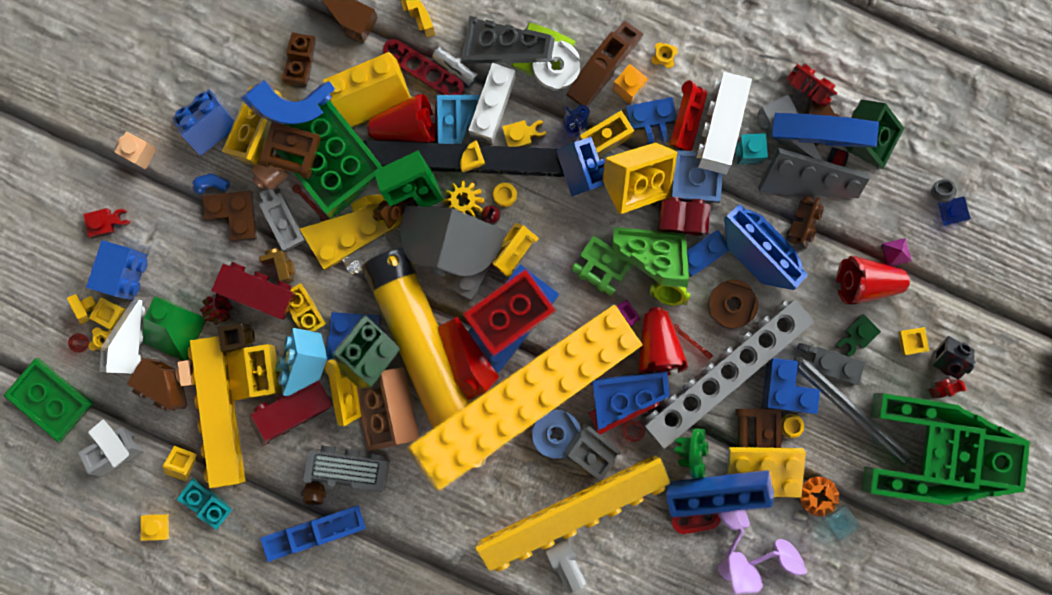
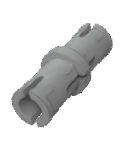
(454, 66)

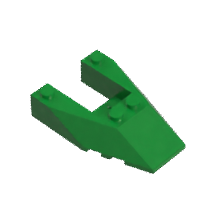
(961, 454)

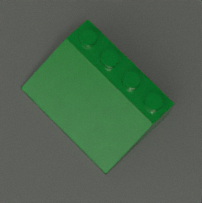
(341, 164)

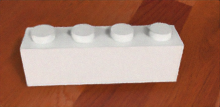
(724, 124)

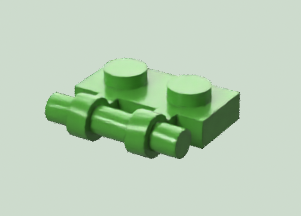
(605, 259)

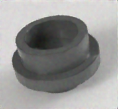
(944, 190)

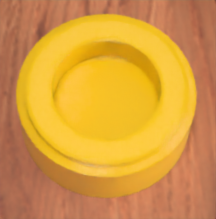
(504, 195)

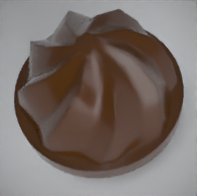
(313, 493)

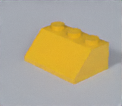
(368, 89)
(247, 135)
(640, 176)

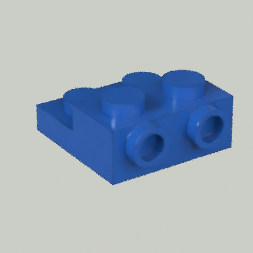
(341, 326)

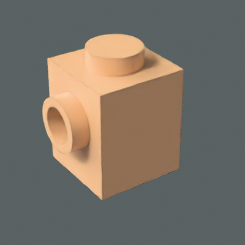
(135, 150)

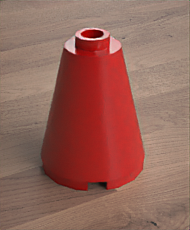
(404, 122)
(869, 280)
(660, 344)

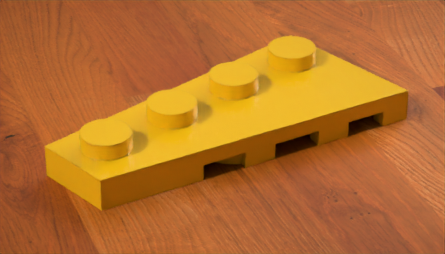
(344, 235)

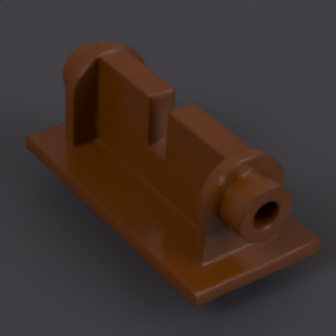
(389, 213)
(805, 230)

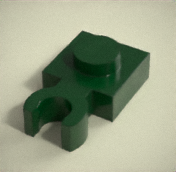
(860, 333)

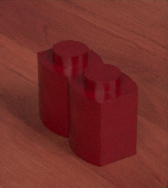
(684, 217)

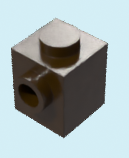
(235, 336)

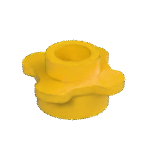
(666, 49)
(98, 334)

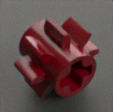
(216, 309)

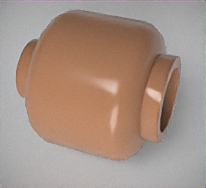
(269, 176)

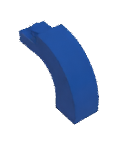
(273, 108)

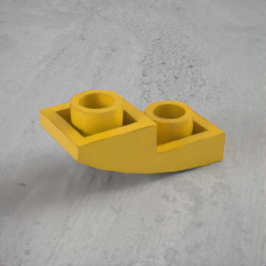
(418, 10)
(305, 311)

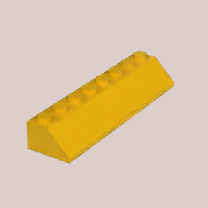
(572, 513)

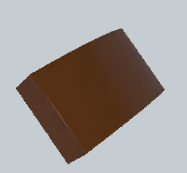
(300, 59)

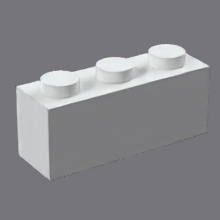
(492, 103)

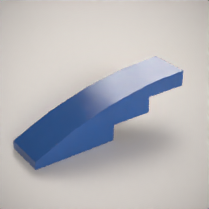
(825, 129)
(312, 533)

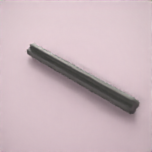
(853, 412)

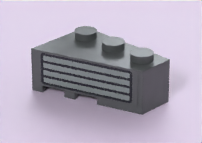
(347, 468)

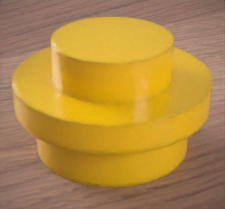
(792, 425)

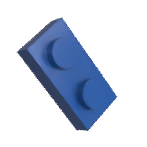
(706, 252)

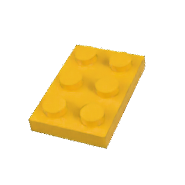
(784, 465)

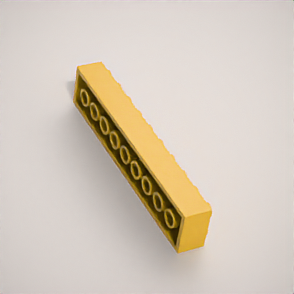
(523, 397)

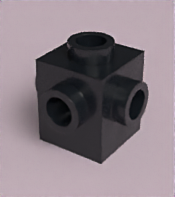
(954, 358)

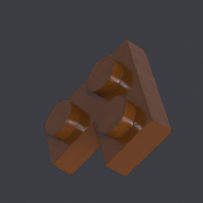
(237, 208)

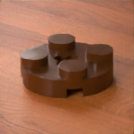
(744, 297)

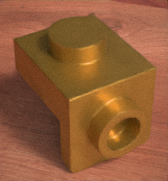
(284, 266)

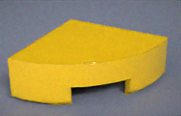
(471, 157)
(366, 202)

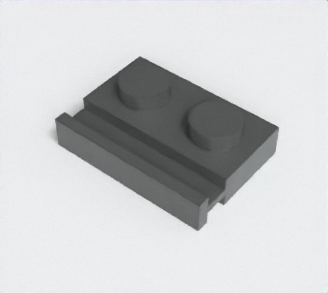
(592, 452)

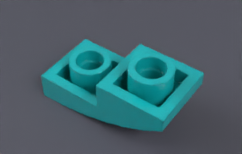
(205, 503)

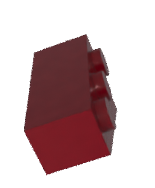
(254, 290)
(289, 412)

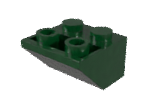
(365, 353)

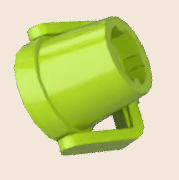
(670, 295)

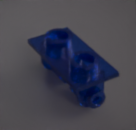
(576, 120)

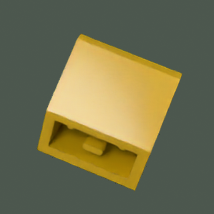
(253, 372)

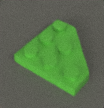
(655, 253)

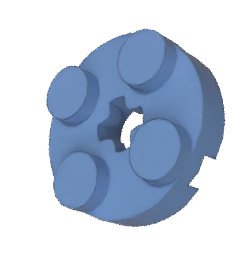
(542, 431)

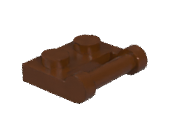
(292, 142)
(766, 427)

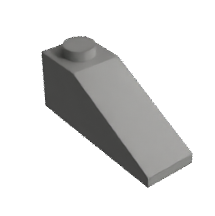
(766, 121)

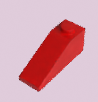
(466, 360)

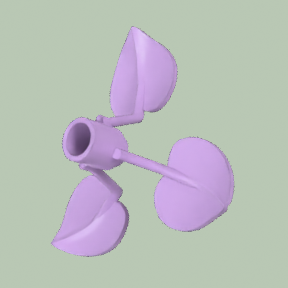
(740, 571)

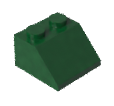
(888, 132)

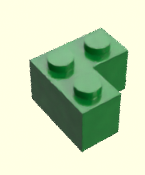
(408, 178)

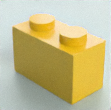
(609, 133)

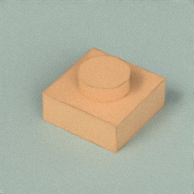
(183, 373)

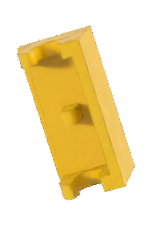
(513, 248)

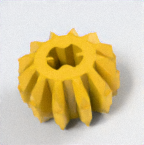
(472, 196)

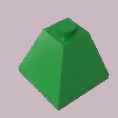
(171, 327)

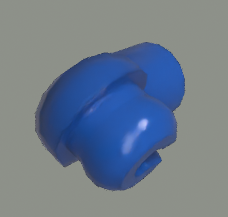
(208, 180)

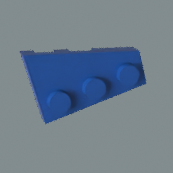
(627, 394)

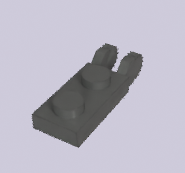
(833, 364)

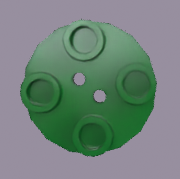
(693, 450)

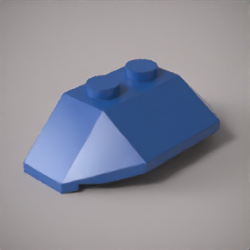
(763, 249)

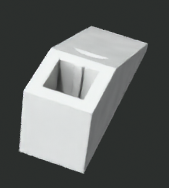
(121, 347)

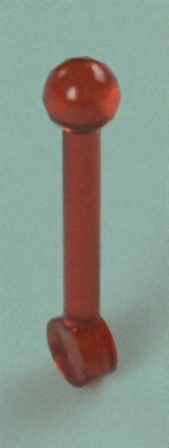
(297, 189)
(706, 353)

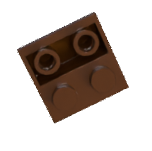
(158, 382)

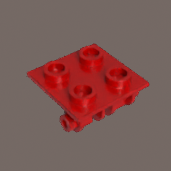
(825, 86)

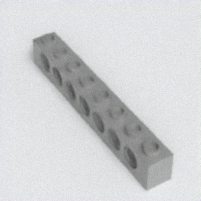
(797, 322)

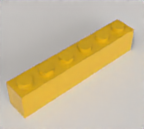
(217, 414)

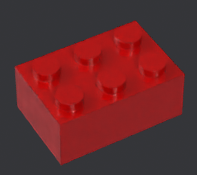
(510, 312)

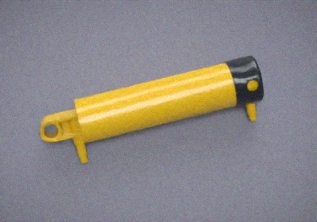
(416, 332)

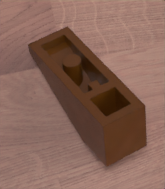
(353, 17)

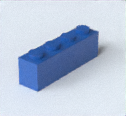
(720, 494)

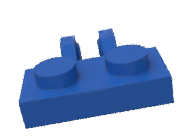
(650, 115)

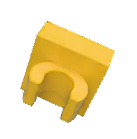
(81, 308)

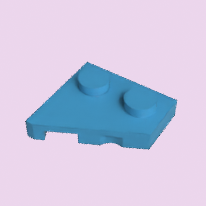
(453, 117)

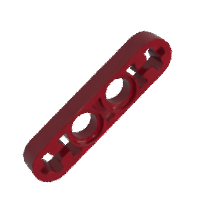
(424, 68)

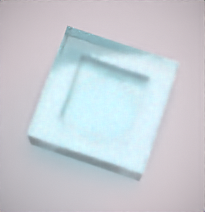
(842, 522)

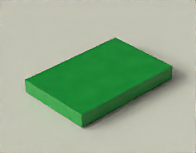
(48, 400)

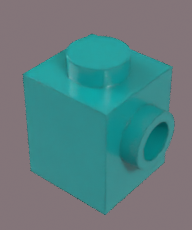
(751, 149)

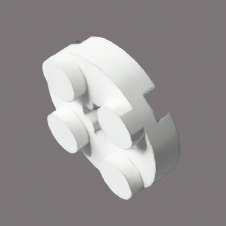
(569, 66)

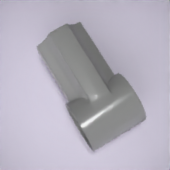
(564, 561)

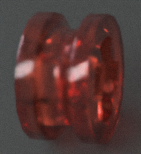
(631, 438)

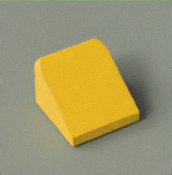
(179, 463)

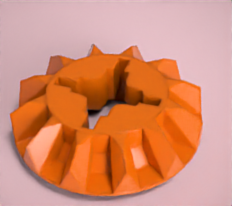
(810, 503)

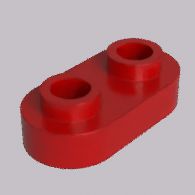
(695, 523)

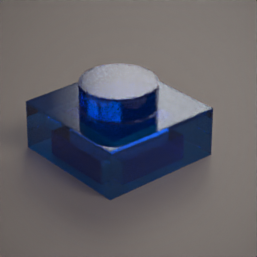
(954, 211)

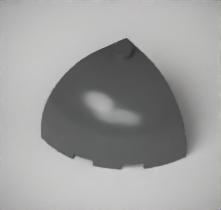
(449, 240)

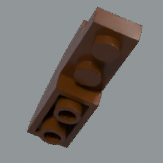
(603, 63)

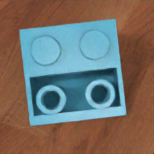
(302, 360)

